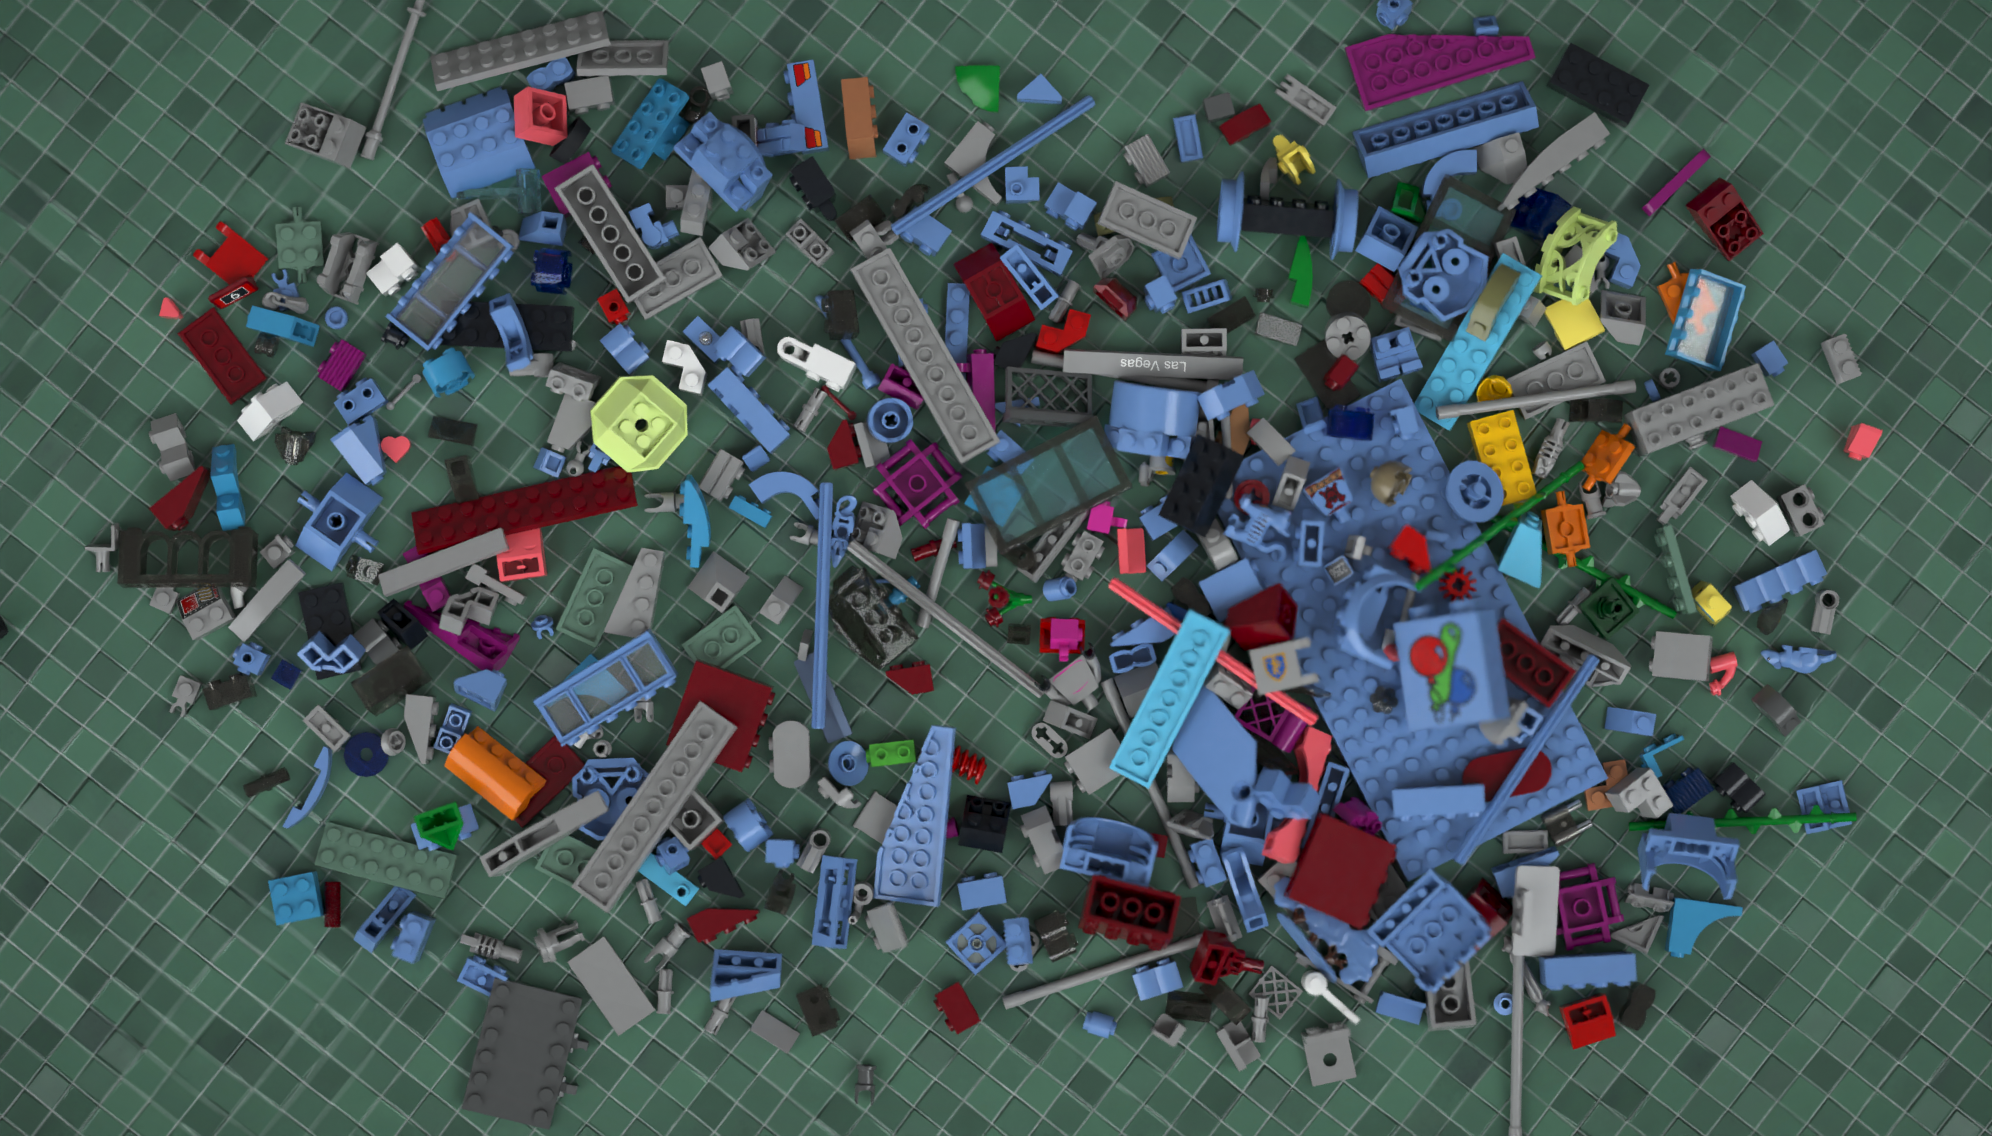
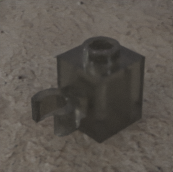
(780, 894)

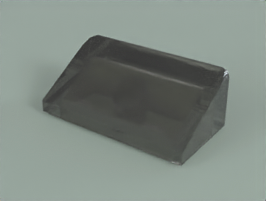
(1232, 315)
(452, 431)
(1188, 1006)

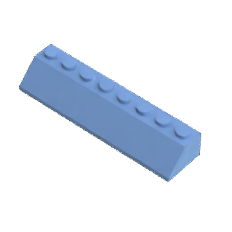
(1445, 129)

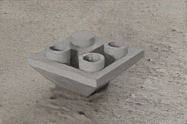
(741, 246)
(877, 530)
(718, 582)

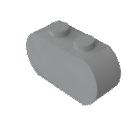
(1218, 547)
(790, 754)

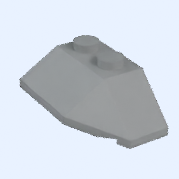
(1575, 644)

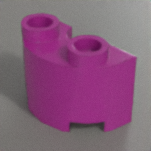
(1358, 815)

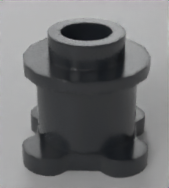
(395, 336)

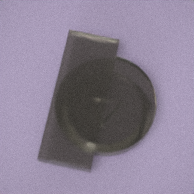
(1771, 616)

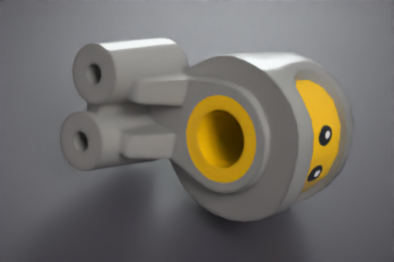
(1157, 465)

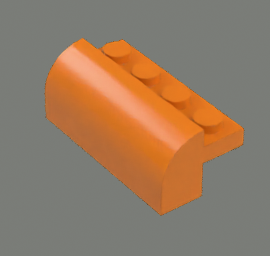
(494, 772)

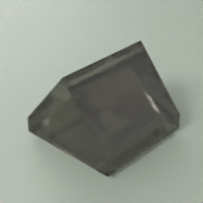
(1019, 634)

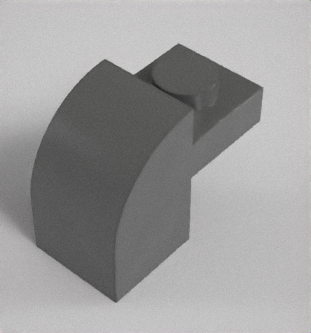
(1776, 709)

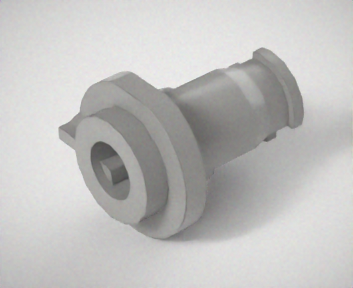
(549, 945)

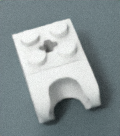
(818, 363)

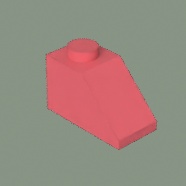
(1862, 441)

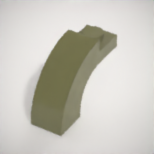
(1491, 301)

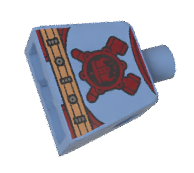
(1330, 495)

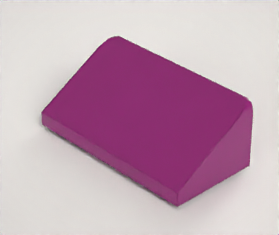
(1737, 444)

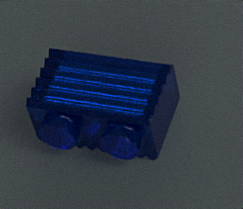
(1350, 424)

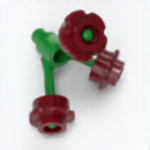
(1000, 597)

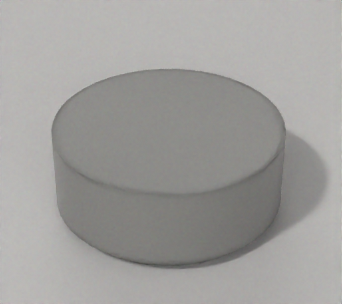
(512, 237)

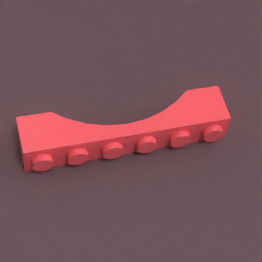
(1311, 752)

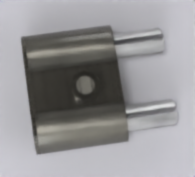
(1561, 824)

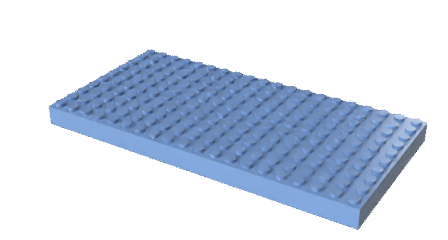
(1379, 744)

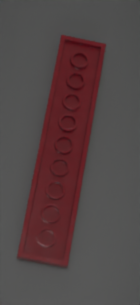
(525, 508)

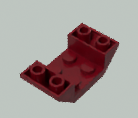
(994, 291)

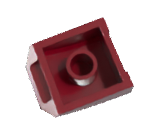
(1116, 297)

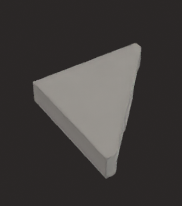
(1640, 934)

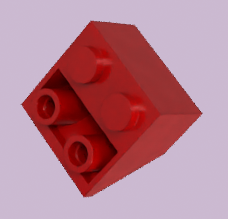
(1412, 548)
(1588, 1020)

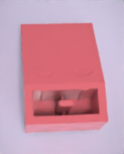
(524, 558)

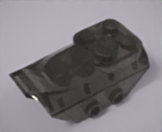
(869, 618)

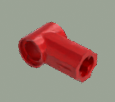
(435, 234)

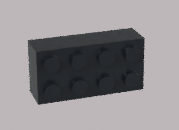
(1597, 85)
(1201, 485)

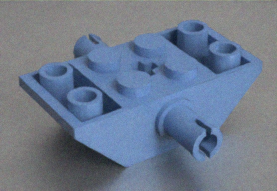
(355, 506)
(1251, 838)

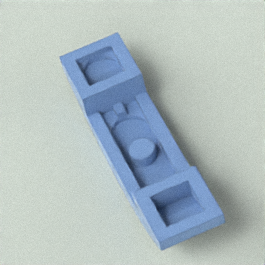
(324, 763)

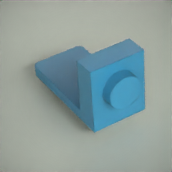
(1647, 757)

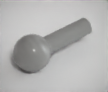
(963, 202)

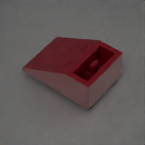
(1724, 218)

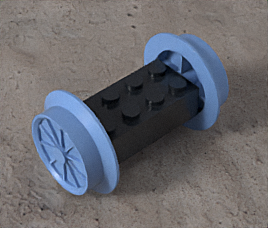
(1286, 217)

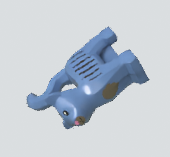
(1256, 525)

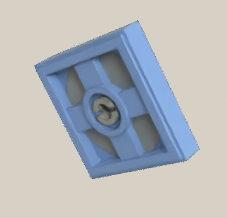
(976, 943)

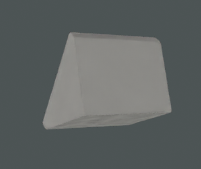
(1134, 686)

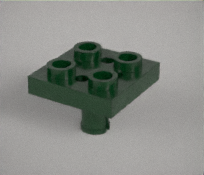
(1607, 607)

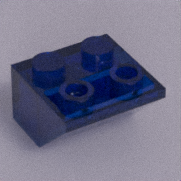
(1538, 214)

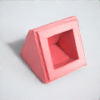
(170, 310)

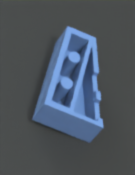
(744, 973)

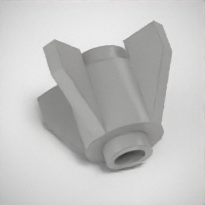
(1621, 491)

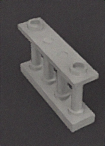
(1385, 958)

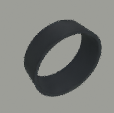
(577, 133)

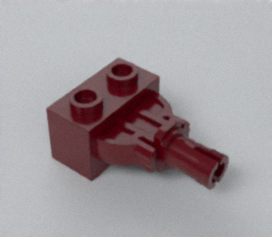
(1219, 958)

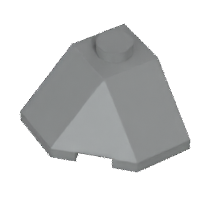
(1502, 158)

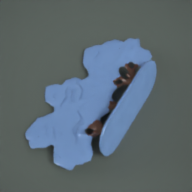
(1355, 944)

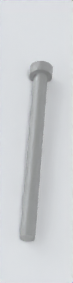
(1187, 384)

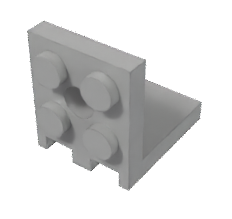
(1333, 1040)

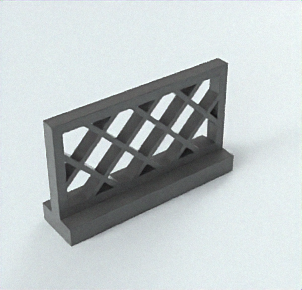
(1045, 416)

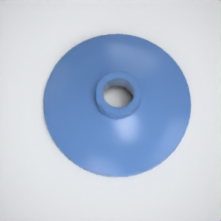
(856, 763)

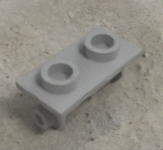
(1659, 900)
(1224, 918)

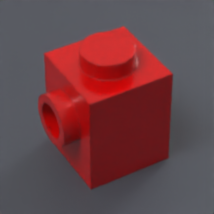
(614, 307)

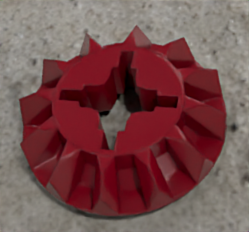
(1246, 487)

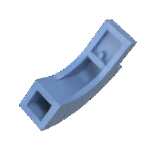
(1456, 163)
(512, 331)
(786, 482)

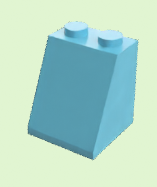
(1523, 551)

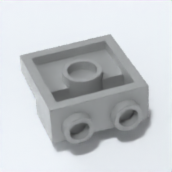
(572, 381)

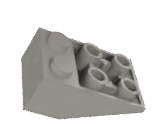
(326, 135)

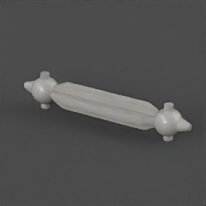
(1529, 983)

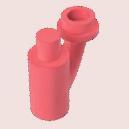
(1719, 663)

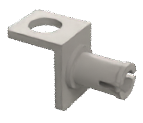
(103, 550)

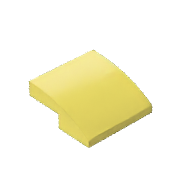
(1573, 323)

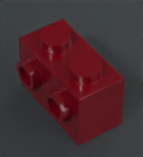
(957, 1008)

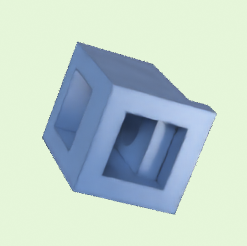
(1405, 422)

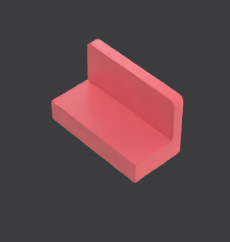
(1131, 551)

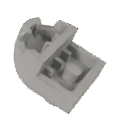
(1501, 729)
(842, 798)

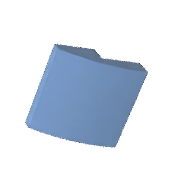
(1829, 798)

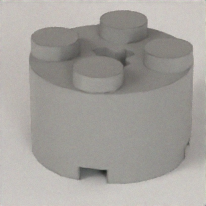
(1342, 324)

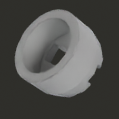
(1542, 349)

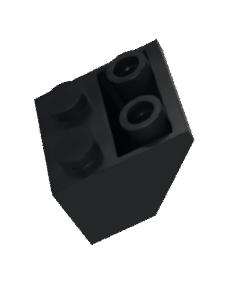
(984, 824)

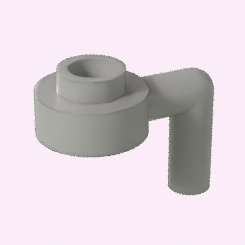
(860, 900)

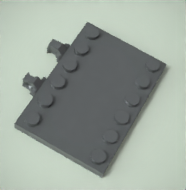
(523, 1053)

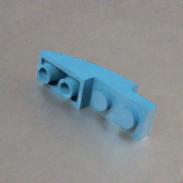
(696, 513)

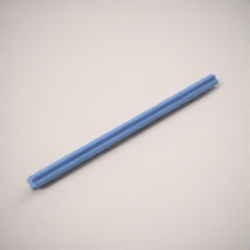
(992, 165)
(822, 605)
(1526, 759)

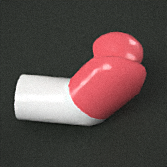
(1389, 646)

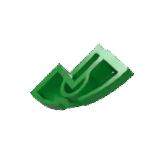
(980, 85)

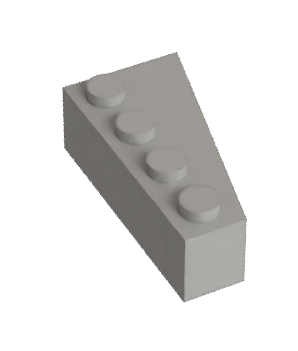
(638, 599)

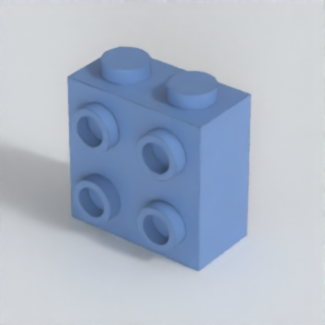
(413, 937)

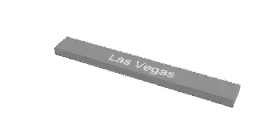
(1152, 364)

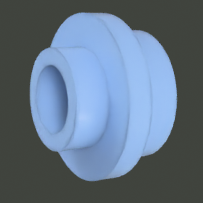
(1497, 1003)

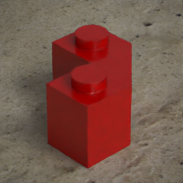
(1057, 340)

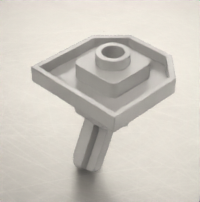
(1107, 253)

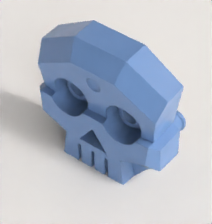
(1457, 284)
(593, 778)

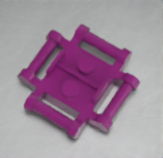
(917, 483)
(1584, 907)

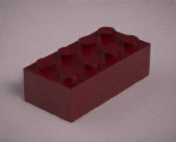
(1531, 665)

